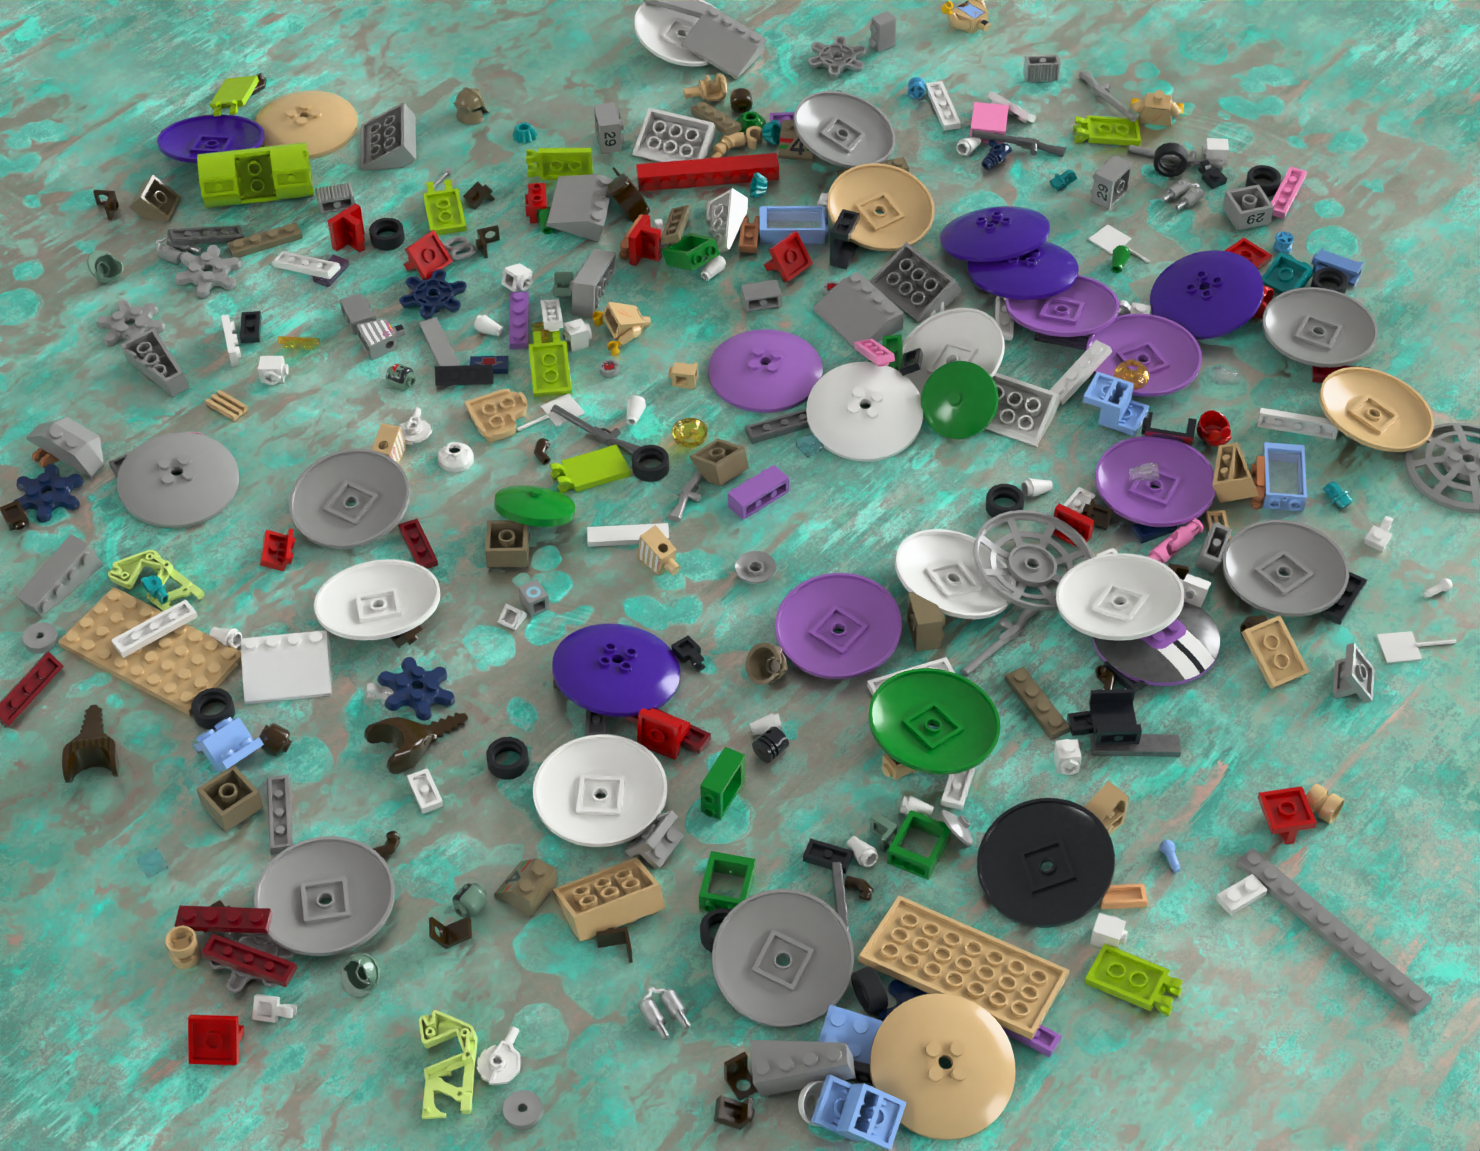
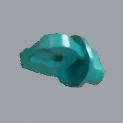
(1063, 180)
(1339, 497)
(155, 588)

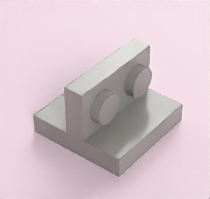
(1354, 675)
(657, 841)

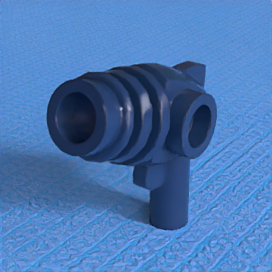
(996, 154)

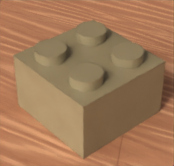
(507, 544)
(230, 798)

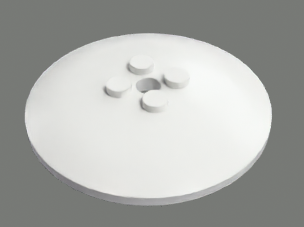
(661, 30)
(958, 335)
(862, 433)
(943, 570)
(1095, 587)
(352, 598)
(595, 765)

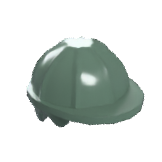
(104, 266)
(360, 974)

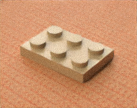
(1275, 652)

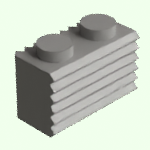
(882, 31)
(1041, 68)
(335, 197)
(761, 295)
(356, 311)
(1214, 547)

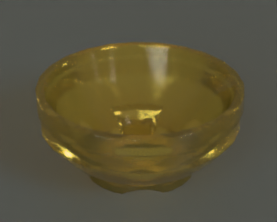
(1139, 377)
(689, 428)

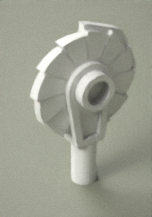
(415, 429)
(500, 1062)

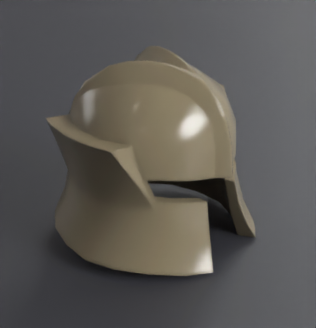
(466, 101)
(765, 664)

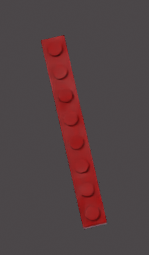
(706, 172)

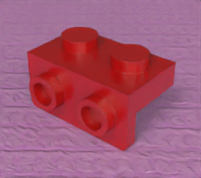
(536, 200)
(1079, 522)
(277, 549)

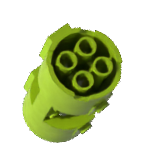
(255, 175)

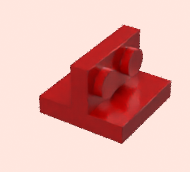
(347, 229)
(644, 242)
(427, 255)
(789, 257)
(661, 732)
(1287, 812)
(214, 1039)

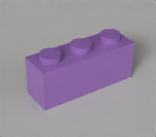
(758, 492)

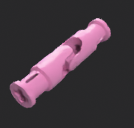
(1176, 540)

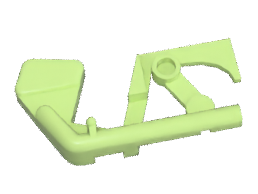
(128, 570)
(435, 1030)

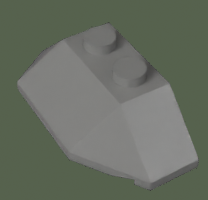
(70, 444)

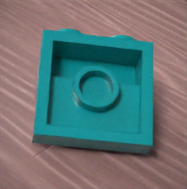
(1286, 274)

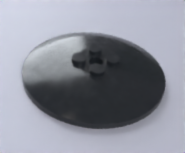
(1041, 833)

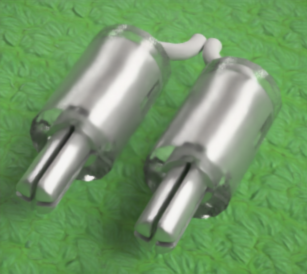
(654, 1016)

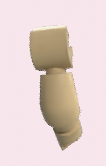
(737, 139)

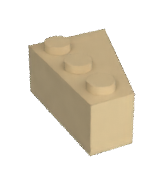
(1232, 475)
(1109, 806)

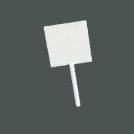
(1109, 238)
(565, 402)
(1403, 647)

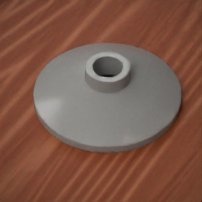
(755, 567)
(958, 826)

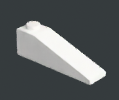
(726, 217)

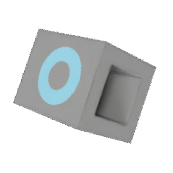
(533, 597)

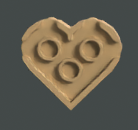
(497, 413)

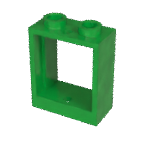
(690, 251)
(722, 783)
(914, 862)
(729, 865)

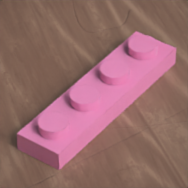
(1287, 191)
(874, 352)

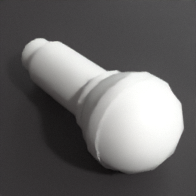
(1443, 585)

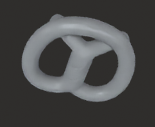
(458, 248)

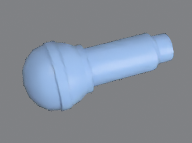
(1167, 847)

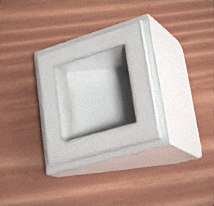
(511, 617)

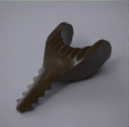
(627, 196)
(410, 738)
(90, 748)

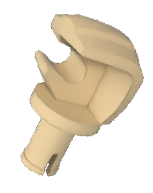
(708, 91)

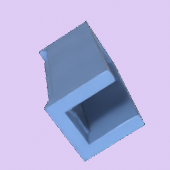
(1347, 266)

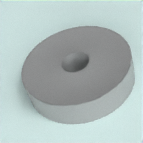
(33, 640)
(522, 1120)

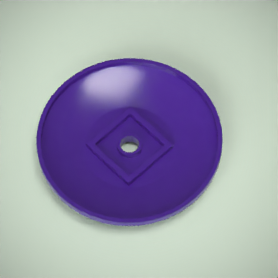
(209, 135)
(995, 234)
(1027, 277)
(1227, 305)
(592, 680)

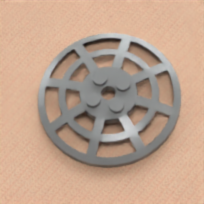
(1453, 463)
(1028, 553)

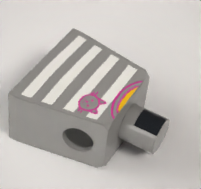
(379, 337)

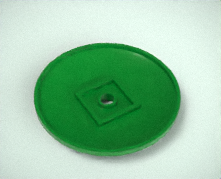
(939, 698)

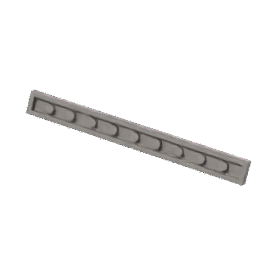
(1335, 932)

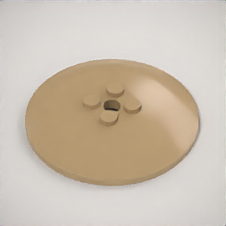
(327, 128)
(884, 188)
(1401, 414)
(940, 1100)

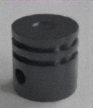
(770, 744)

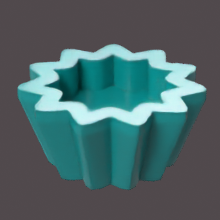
(771, 132)
(524, 133)
(758, 185)

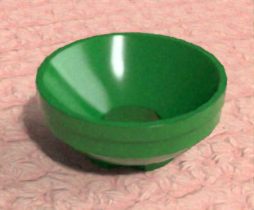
(757, 120)

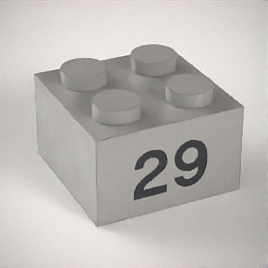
(608, 127)
(1111, 182)
(1248, 207)

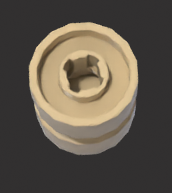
(1326, 805)
(183, 947)

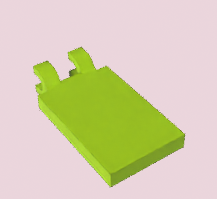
(233, 94)
(1107, 130)
(559, 162)
(444, 209)
(549, 366)
(590, 469)
(1133, 979)

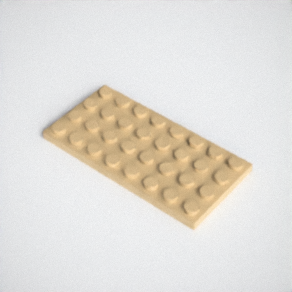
(168, 668)
(962, 961)

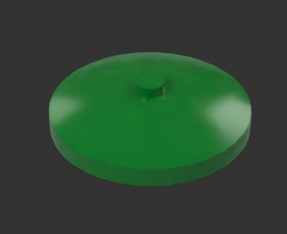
(959, 400)
(534, 506)

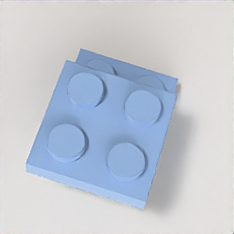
(1115, 401)
(227, 743)
(858, 1112)

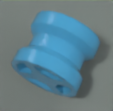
(913, 91)
(1283, 242)

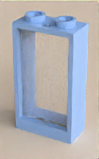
(783, 220)
(1284, 476)

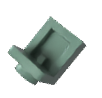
(562, 284)
(884, 828)

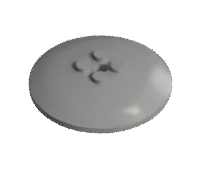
(829, 114)
(1344, 325)
(348, 476)
(181, 501)
(1270, 547)
(320, 869)
(775, 926)

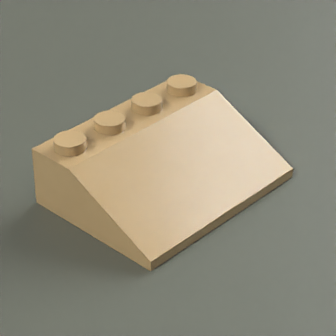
(609, 898)

